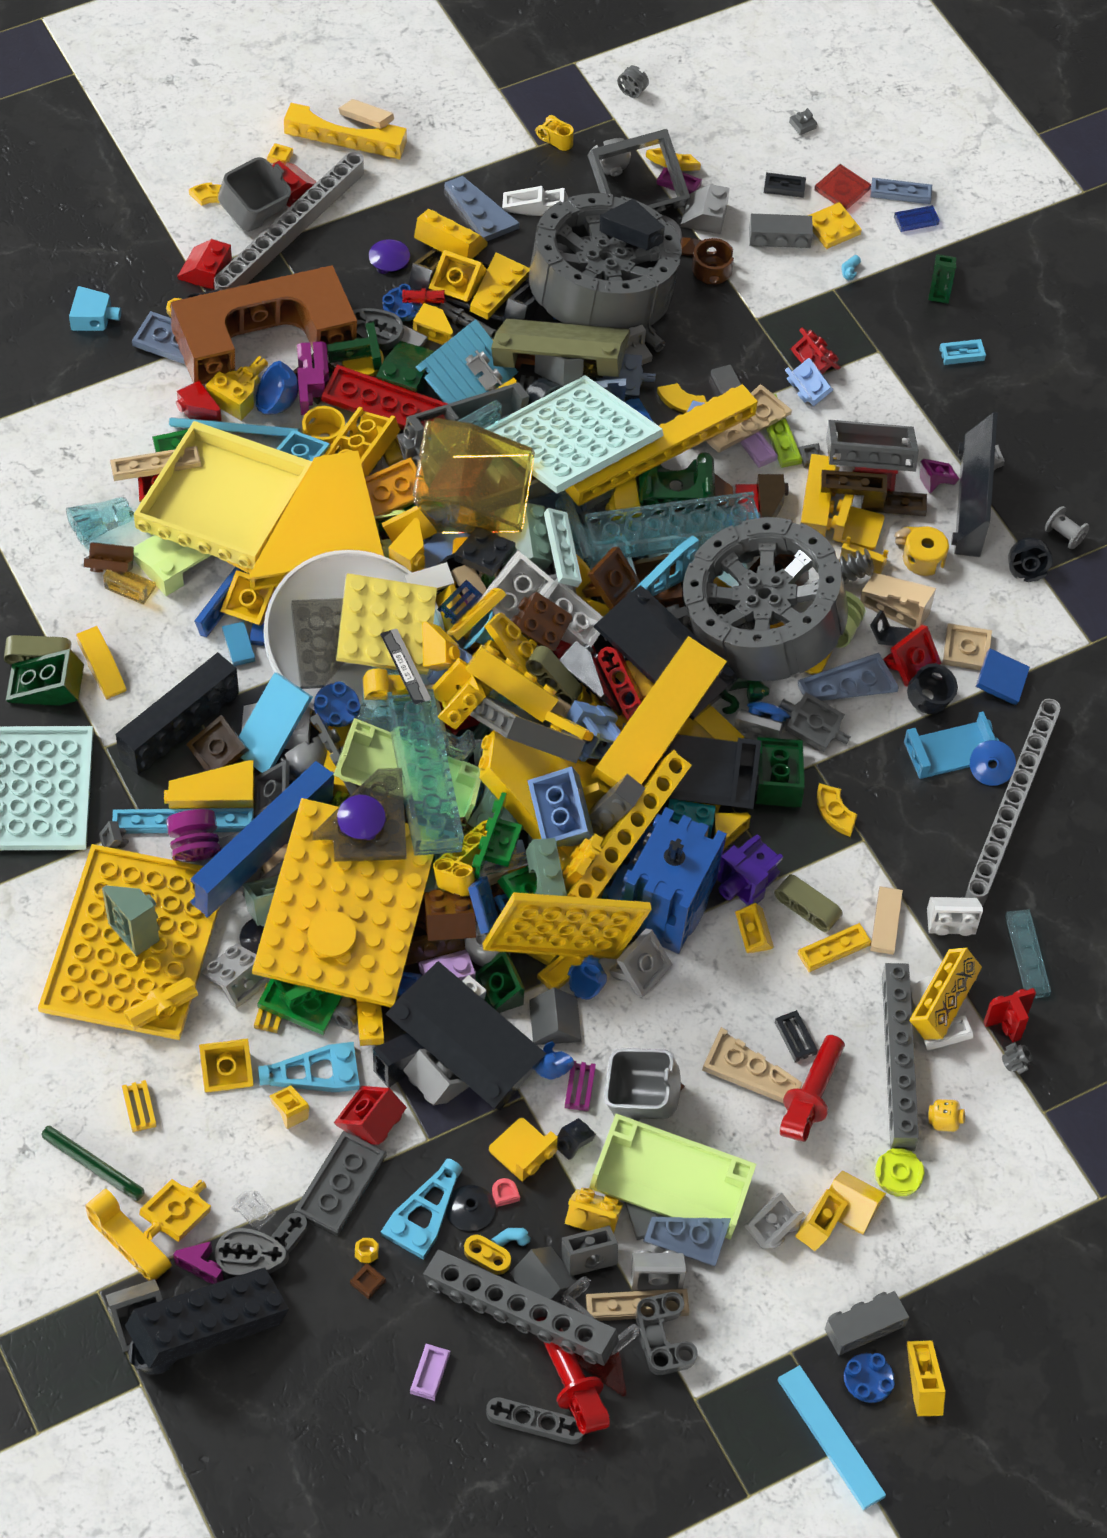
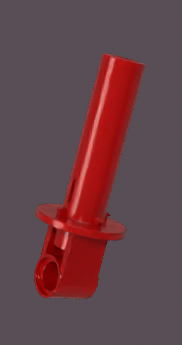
(806, 1104)
(580, 1392)

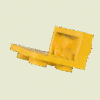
(857, 523)
(523, 1148)

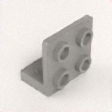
(235, 975)

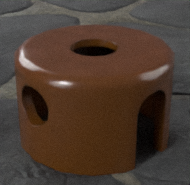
(720, 258)

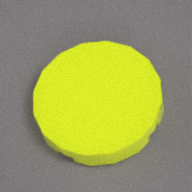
(899, 1172)

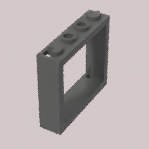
(659, 137)
(872, 445)
(526, 729)

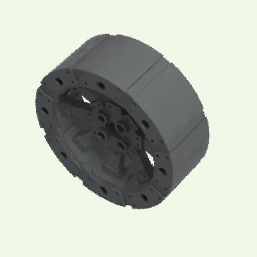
(599, 292)
(767, 598)

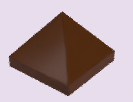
(688, 245)

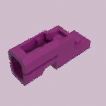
(311, 380)

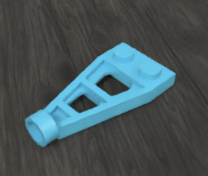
(682, 556)
(343, 1068)
(408, 1234)

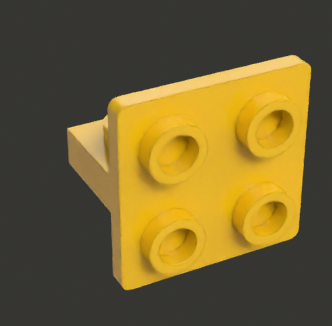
(593, 1211)

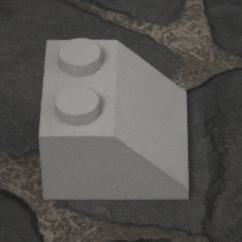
(706, 209)
(433, 1078)
(657, 1270)

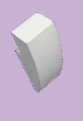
(532, 200)

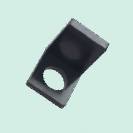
(889, 634)

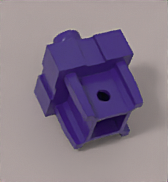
(748, 871)

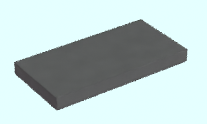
(340, 1183)

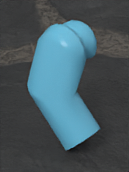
(849, 266)
(512, 1234)

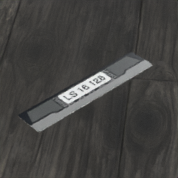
(405, 666)

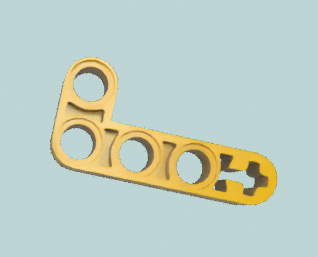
(455, 869)
(125, 1236)

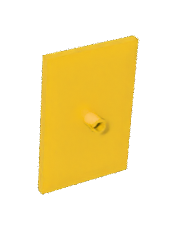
(566, 925)

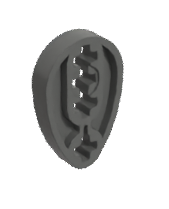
(382, 319)
(249, 1239)

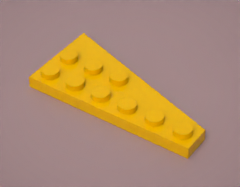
(517, 647)

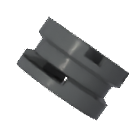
(633, 80)

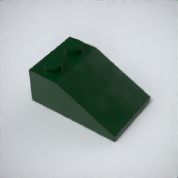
(400, 367)
(46, 679)
(780, 772)

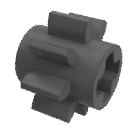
(1017, 1058)

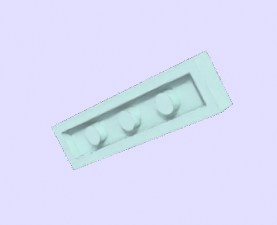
(562, 547)

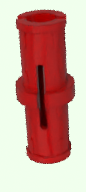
(423, 296)

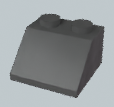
(125, 1301)

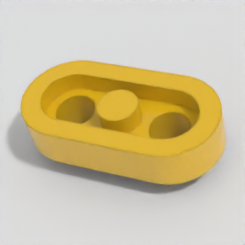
(489, 1253)

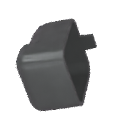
(254, 193)
(642, 1083)

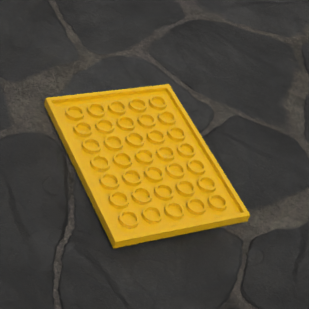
(374, 894)
(94, 969)

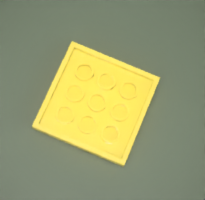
(379, 606)

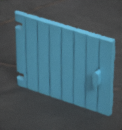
(448, 368)

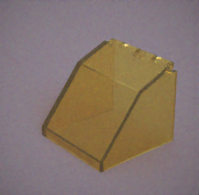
(472, 478)

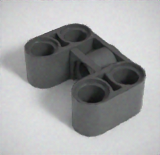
(653, 1335)

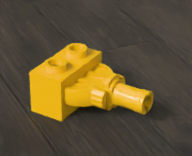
(236, 389)

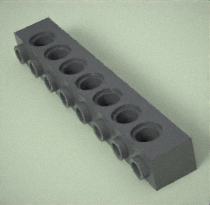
(899, 1056)
(594, 1351)

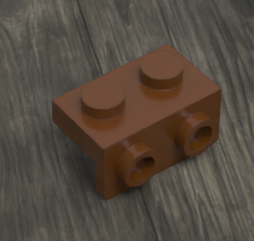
(109, 556)

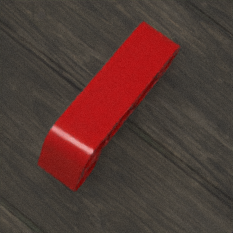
(627, 686)

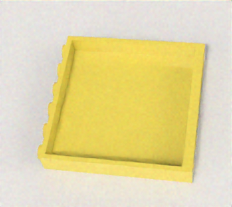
(228, 501)

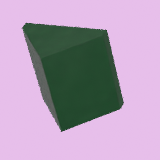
(501, 983)

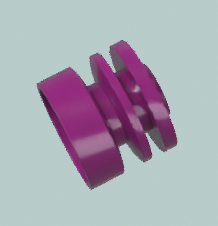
(193, 835)

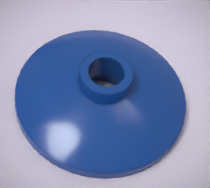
(995, 751)

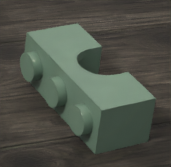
(545, 862)

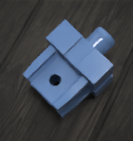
(598, 720)

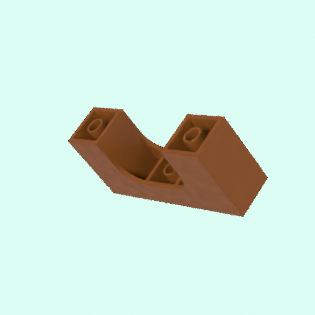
(304, 299)

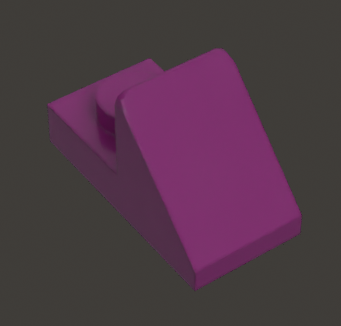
(936, 472)
(195, 1261)

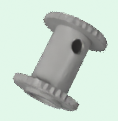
(1067, 527)

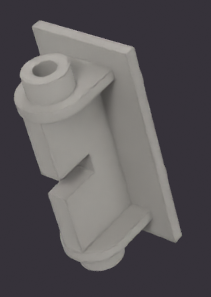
(489, 377)

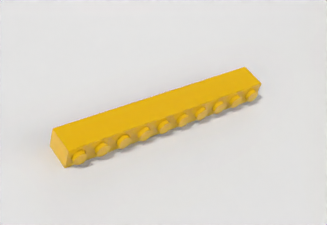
(678, 436)

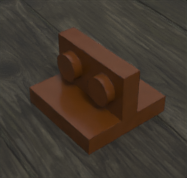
(611, 578)

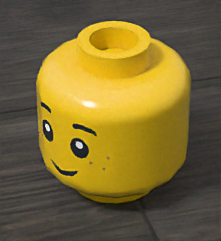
(946, 1115)

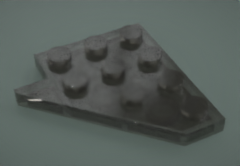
(316, 640)
(390, 842)

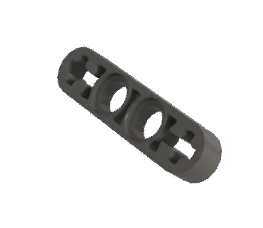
(533, 1425)

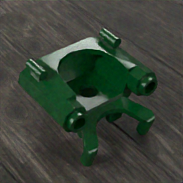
(696, 483)

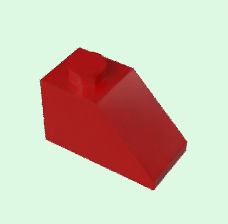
(197, 403)

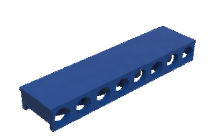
(258, 840)

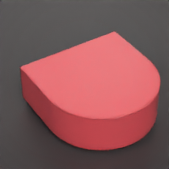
(505, 1192)

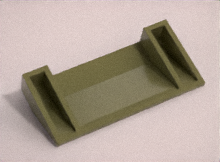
(561, 340)

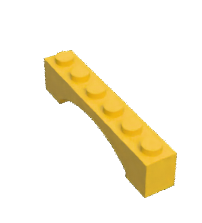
(385, 141)

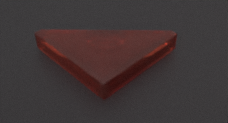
(610, 1374)

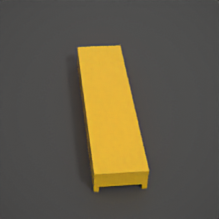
(369, 438)
(661, 714)
(631, 826)

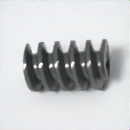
(856, 567)

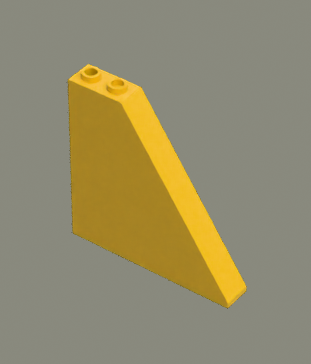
(324, 516)
(509, 765)

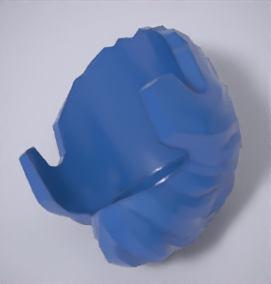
(588, 978)
(554, 1063)

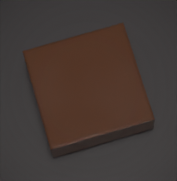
(367, 1281)

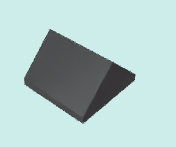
(270, 785)
(555, 1017)
(543, 1273)

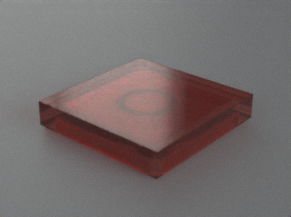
(842, 186)

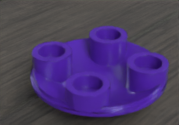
(389, 256)
(361, 817)

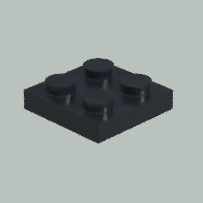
(484, 551)

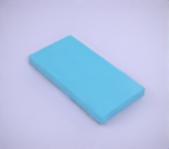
(273, 721)

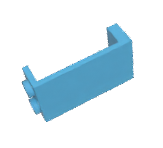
(948, 748)

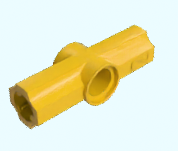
(160, 1003)

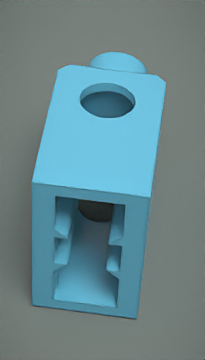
(92, 310)

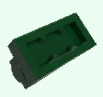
(942, 278)
(357, 348)

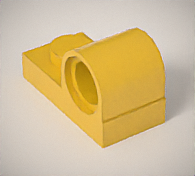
(378, 682)

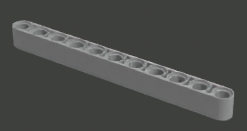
(291, 223)
(1017, 793)

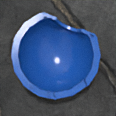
(276, 389)

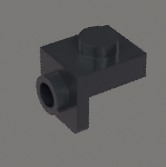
(573, 1137)

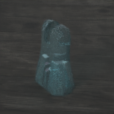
(95, 519)

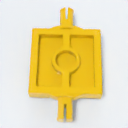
(581, 859)
(175, 1210)

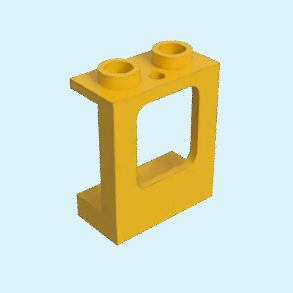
(457, 691)

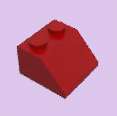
(296, 179)
(205, 263)
(371, 1114)

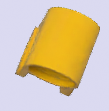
(557, 133)

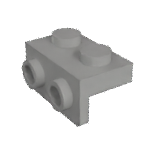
(774, 1222)

